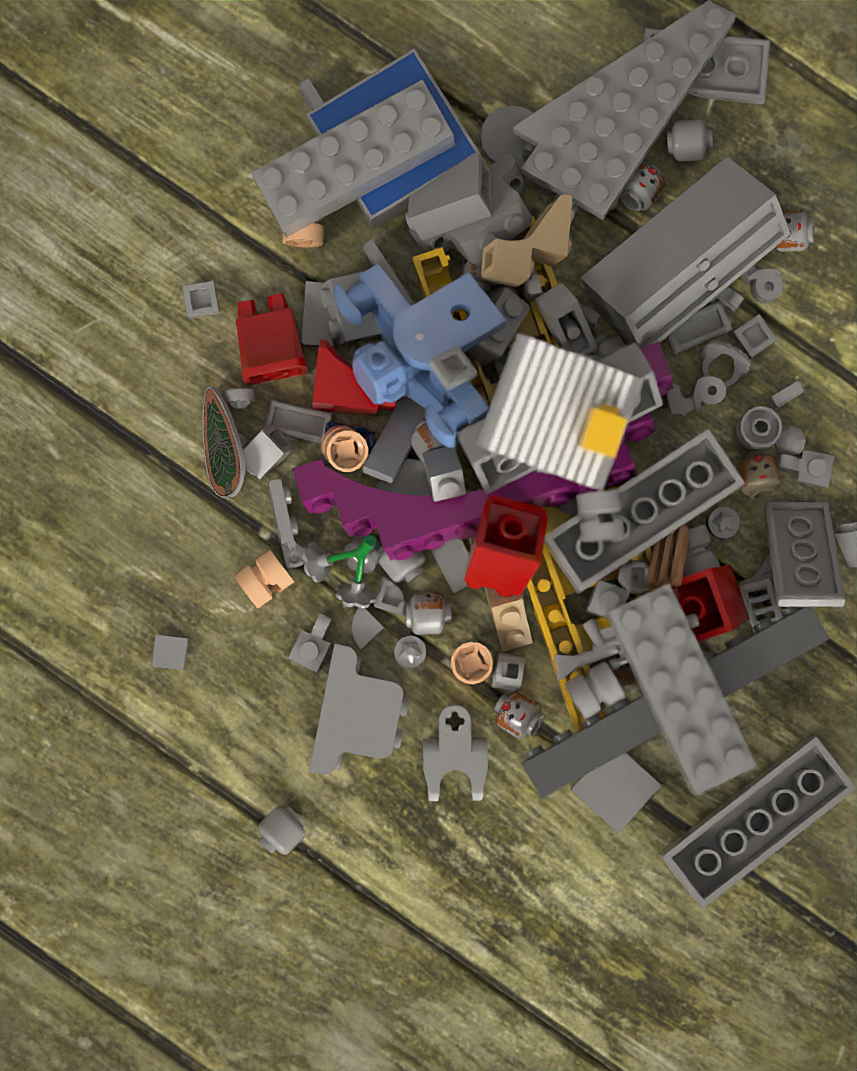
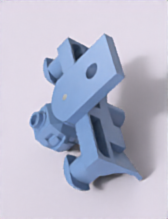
(412, 339)

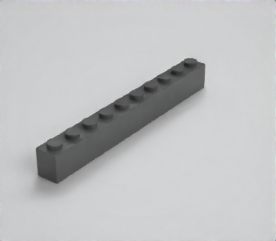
(634, 722)

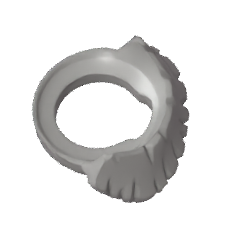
(714, 349)

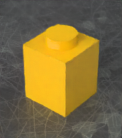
(603, 430)

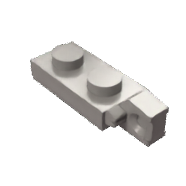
(285, 525)

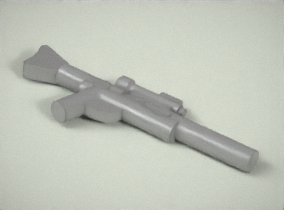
(604, 645)

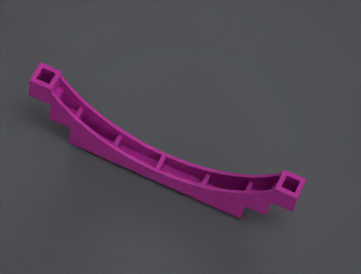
(419, 523)

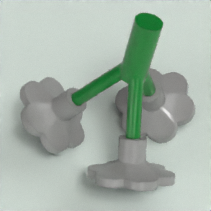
(362, 558)

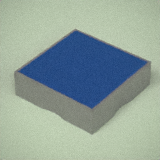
(396, 76)

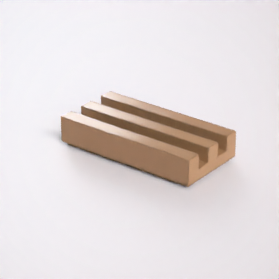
(663, 559)

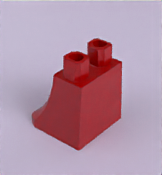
(269, 342)
(337, 387)
(506, 546)
(714, 599)

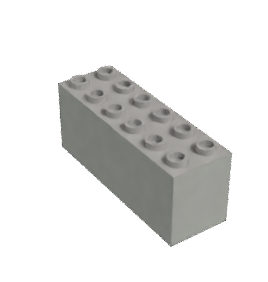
(686, 254)

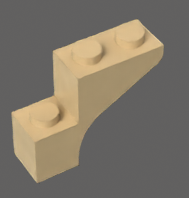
(545, 243)
(508, 618)

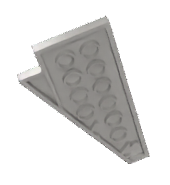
(608, 123)

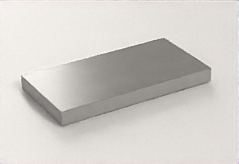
(733, 72)
(803, 554)

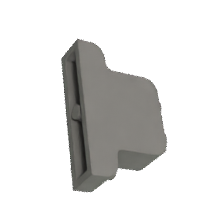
(507, 219)
(356, 714)

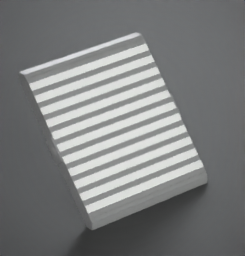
(545, 407)

